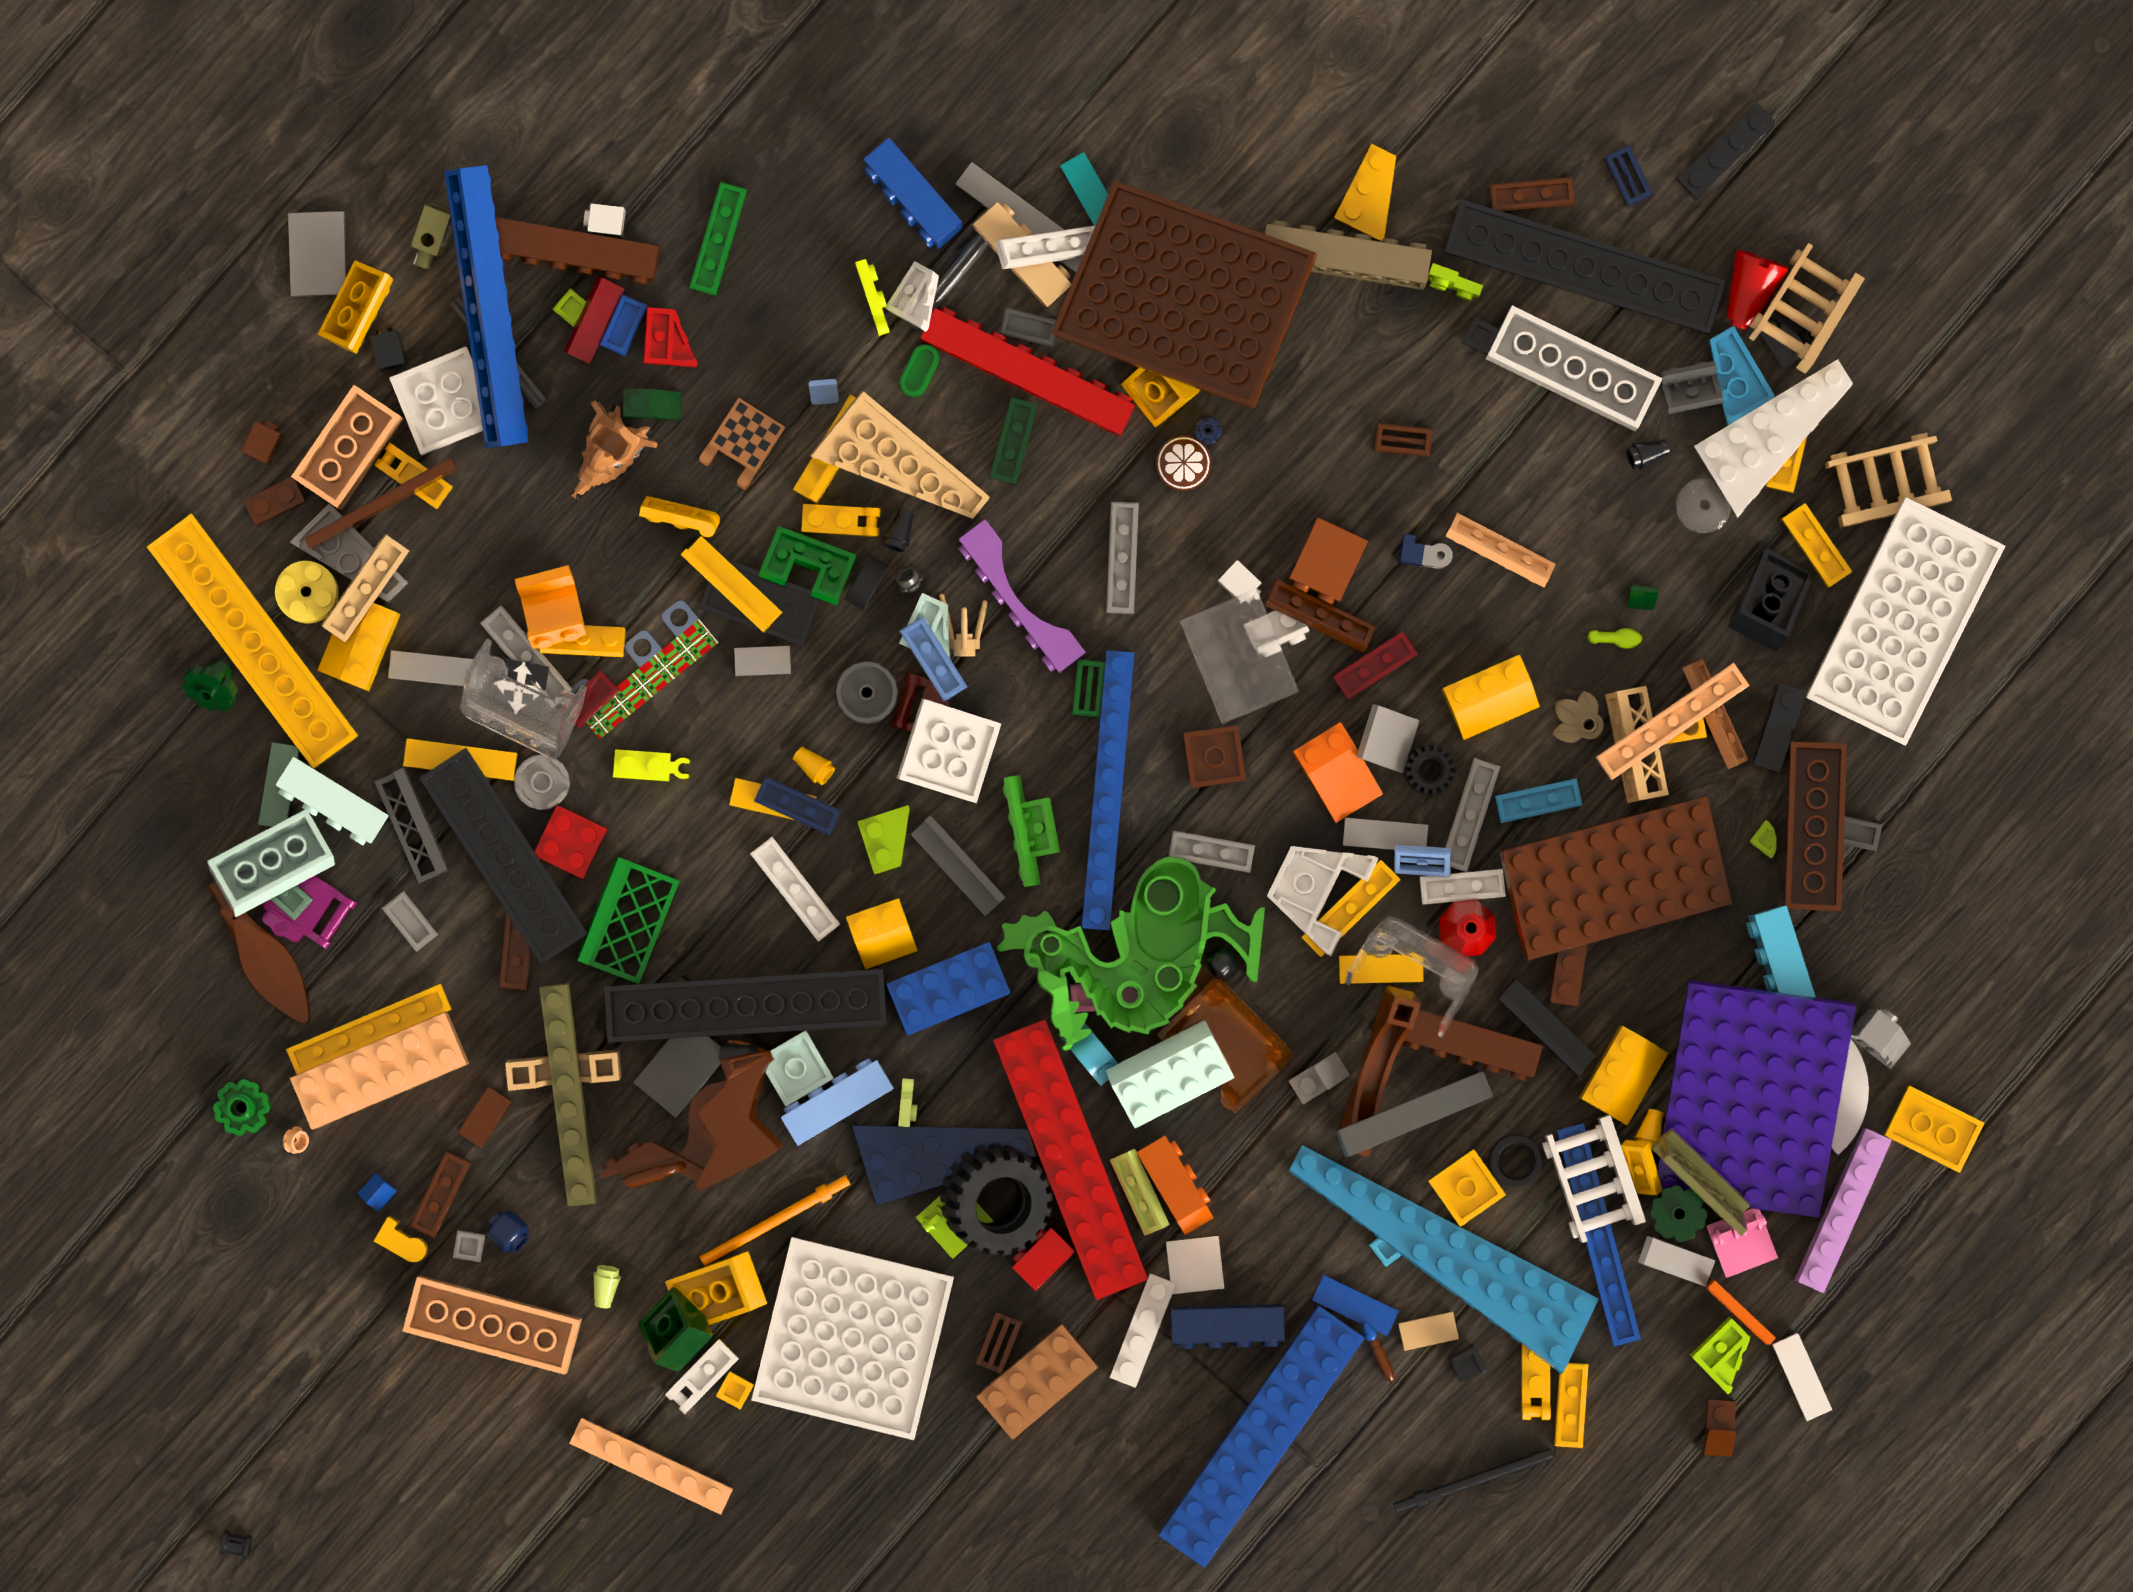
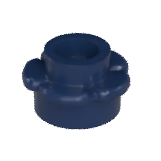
(1201, 434)

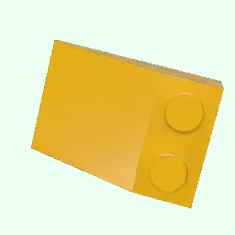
(722, 1288)

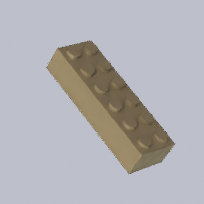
(1359, 256)

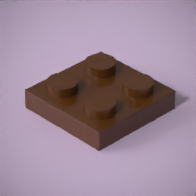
(1214, 756)

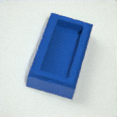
(623, 325)

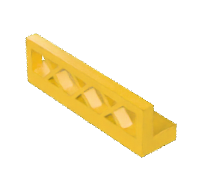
(819, 473)
(732, 584)

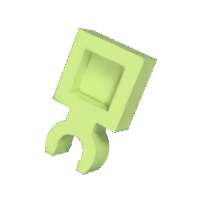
(907, 1111)

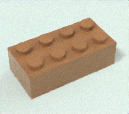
(1037, 1381)

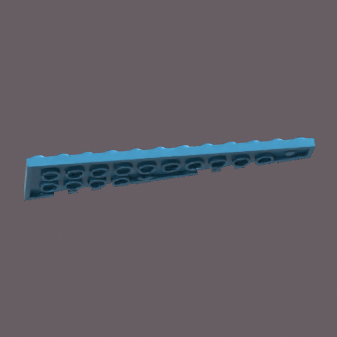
(1509, 1291)

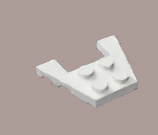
(1306, 884)

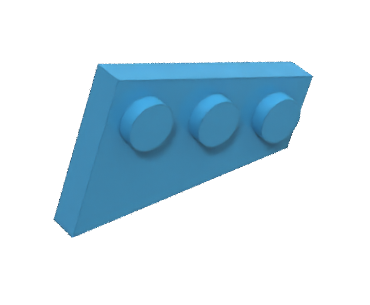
(1738, 376)

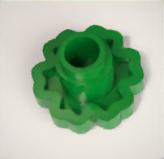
(227, 1108)

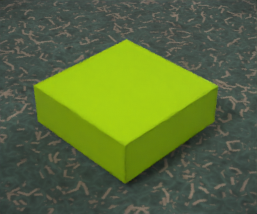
(570, 307)

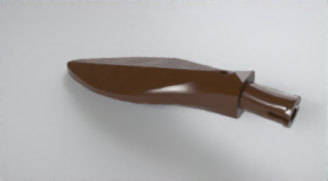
(266, 962)

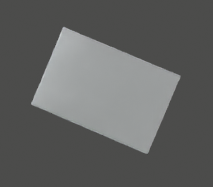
(317, 253)

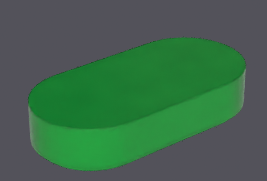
(919, 370)

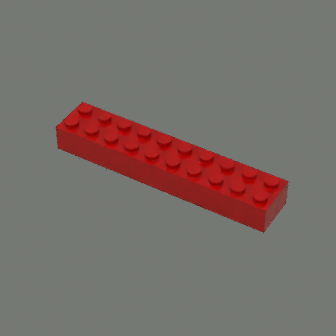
(1070, 1159)

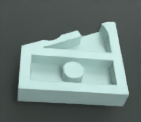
(937, 617)

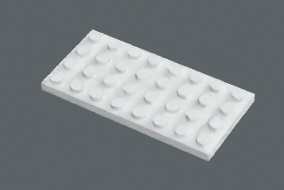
(1905, 621)

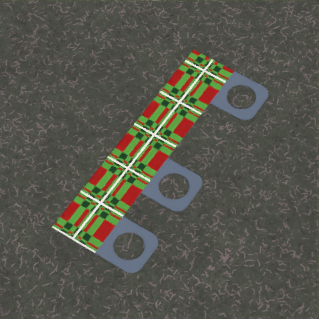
(655, 669)

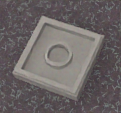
(1387, 738)

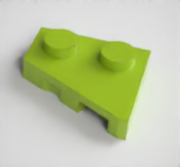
(885, 838)
(1722, 1353)

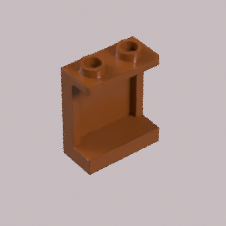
(1327, 561)

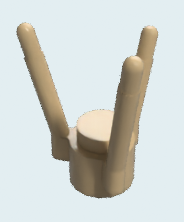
(964, 643)

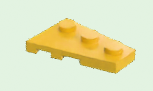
(1369, 195)

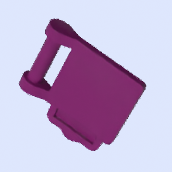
(322, 896)

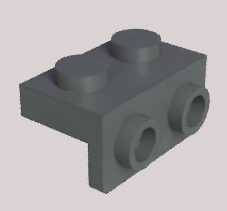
(1691, 387)

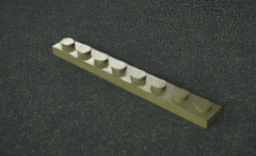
(568, 1094)

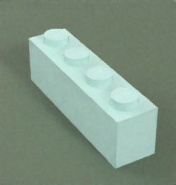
(331, 800)

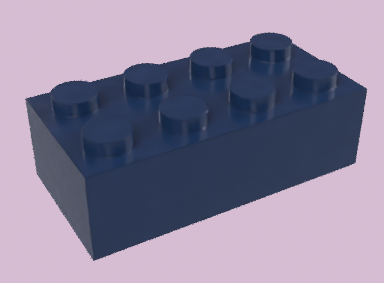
(1227, 1324)

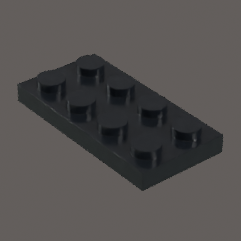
(793, 600)

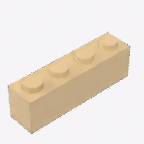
(1042, 279)

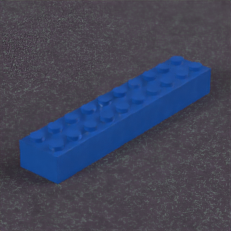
(1261, 1435)

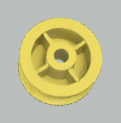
(290, 592)

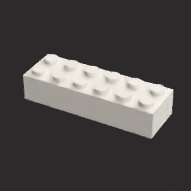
(1573, 368)

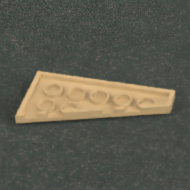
(886, 451)

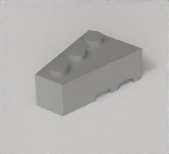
(1880, 1036)

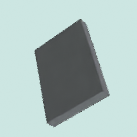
(679, 1071)

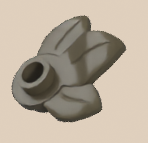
(1574, 717)

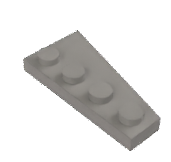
(345, 552)

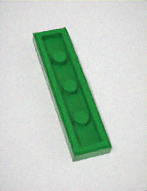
(718, 239)

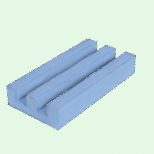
(1422, 856)

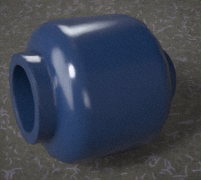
(508, 1231)

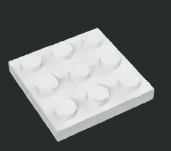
(440, 400)
(949, 750)

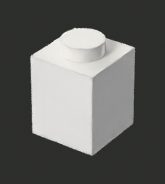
(605, 220)
(1239, 580)

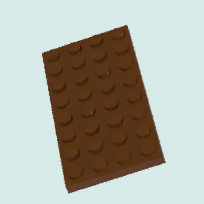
(1615, 877)

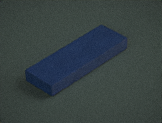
(797, 805)

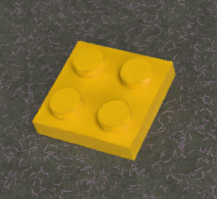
(1466, 1187)

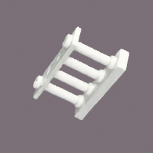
(1612, 1158)

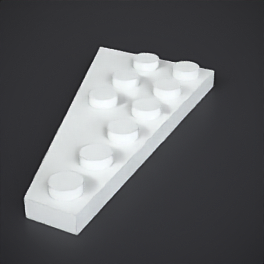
(1761, 442)

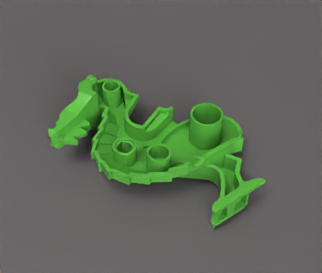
(1156, 946)

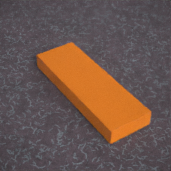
(1740, 1312)

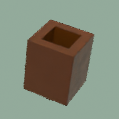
(262, 442)

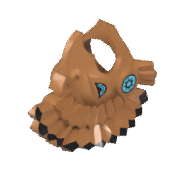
(609, 449)

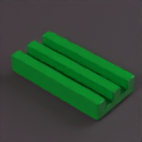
(1086, 712)

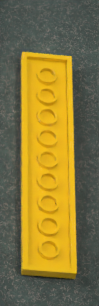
(252, 641)

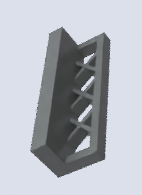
(420, 820)
(958, 865)

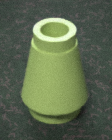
(605, 1285)

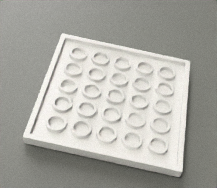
(852, 1338)

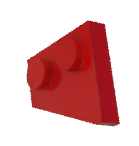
(665, 340)

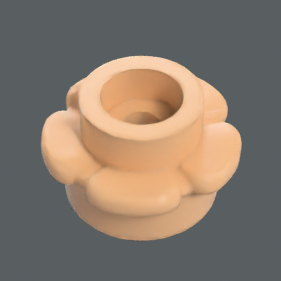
(295, 1140)

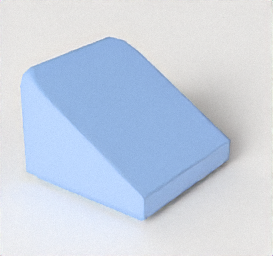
(823, 391)

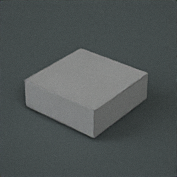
(469, 1246)

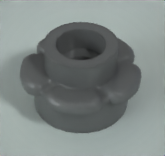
(909, 580)

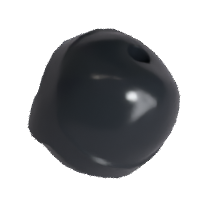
(1221, 962)

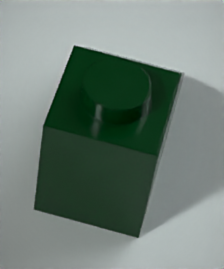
(651, 404)

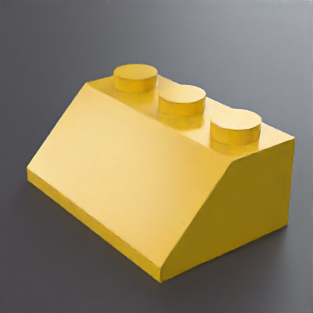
(355, 306)
(362, 653)
(1491, 697)
(1623, 1075)

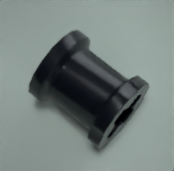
(236, 1545)

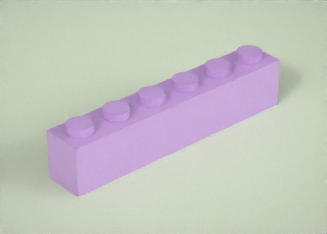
(1843, 1210)

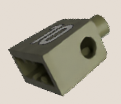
(438, 223)

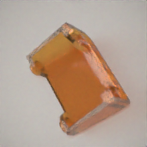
(1244, 1039)

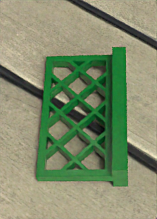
(603, 913)

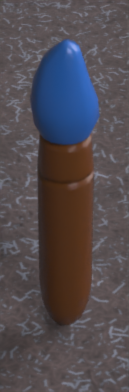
(1379, 1354)

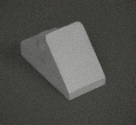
(1319, 1078)

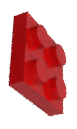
(570, 842)

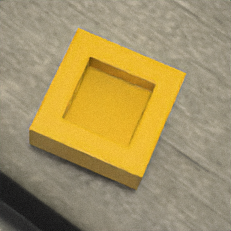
(735, 1390)

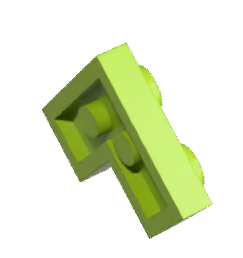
(1446, 278)

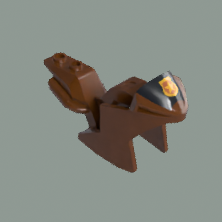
(722, 1128)

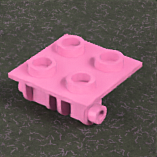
(1745, 1251)

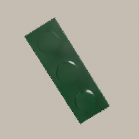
(1013, 441)

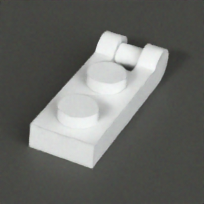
(702, 1375)

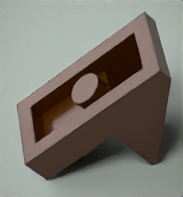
(1720, 1427)

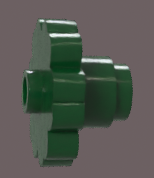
(211, 686)
(1663, 1211)

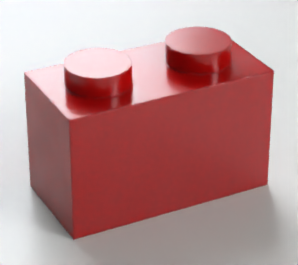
(1042, 1258)

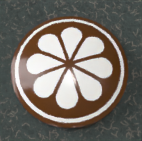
(1183, 463)

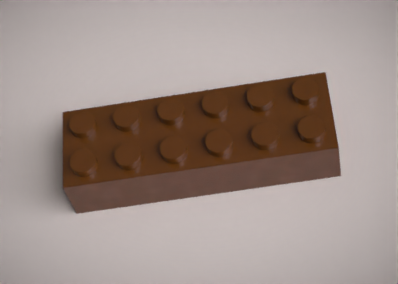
(1815, 826)

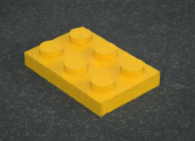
(1934, 1129)

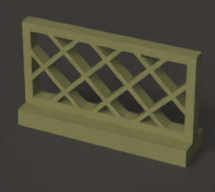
(1703, 1179)

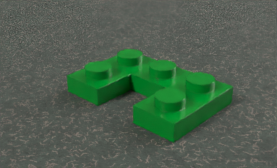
(794, 548)

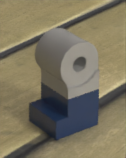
(1423, 555)

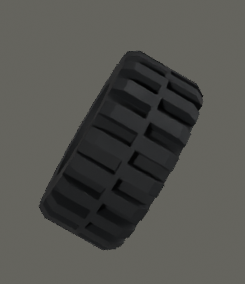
(1024, 1217)

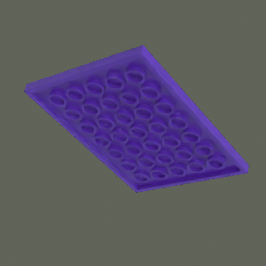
(1760, 1091)

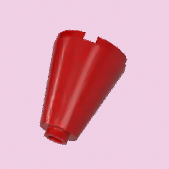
(1752, 286)

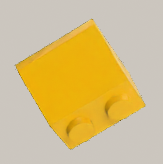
(1157, 394)
(881, 933)

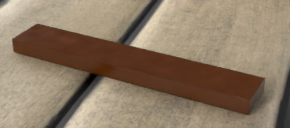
(381, 503)

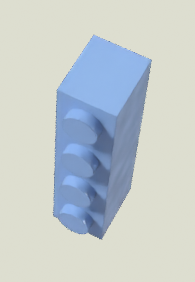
(837, 1102)

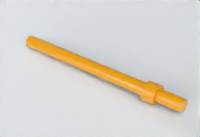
(823, 1193)

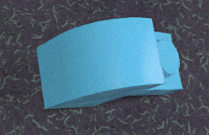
(1093, 1056)

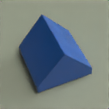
(377, 1192)

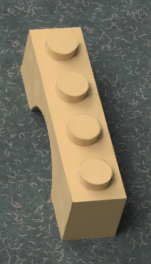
(535, 1071)

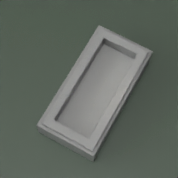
(762, 661)
(410, 921)

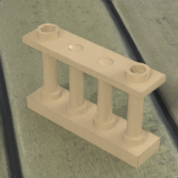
(1832, 309)
(1880, 507)

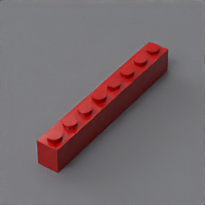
(1028, 372)

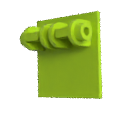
(935, 1224)

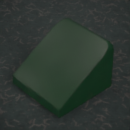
(1642, 597)

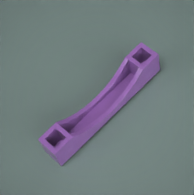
(1056, 643)

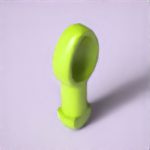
(1623, 638)

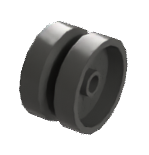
(883, 696)

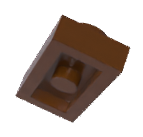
(274, 501)

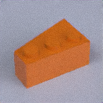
(1176, 1184)

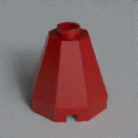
(1453, 927)

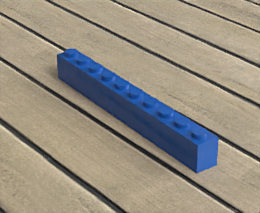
(486, 306)
(1108, 790)

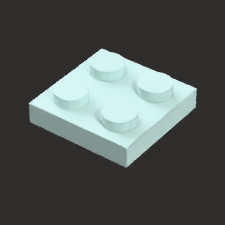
(797, 1068)

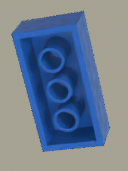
(911, 191)
(948, 988)

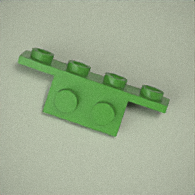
(1032, 829)

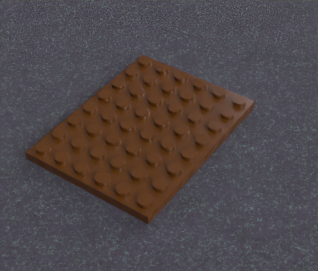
(1184, 294)

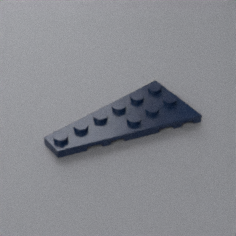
(919, 1158)

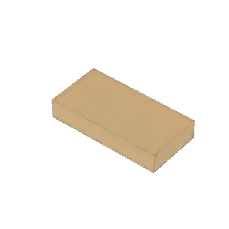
(1428, 1331)

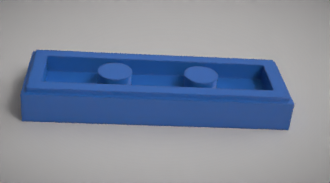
(1355, 1305)

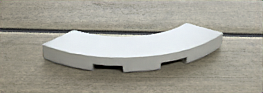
(1852, 1100)

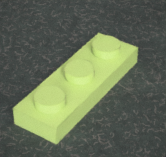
(1139, 1192)

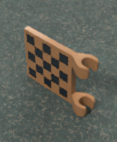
(744, 437)

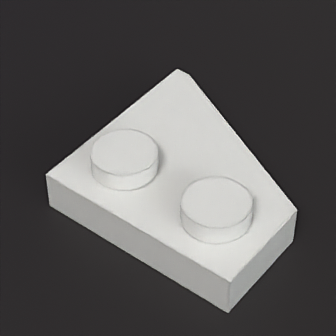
(915, 296)

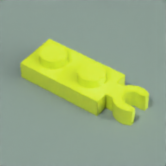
(875, 299)
(646, 765)

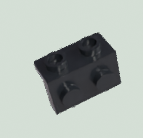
(1782, 353)

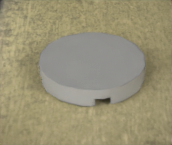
(541, 782)

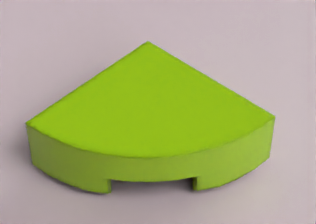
(1765, 839)

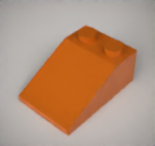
(1336, 772)

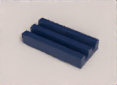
(1637, 196)

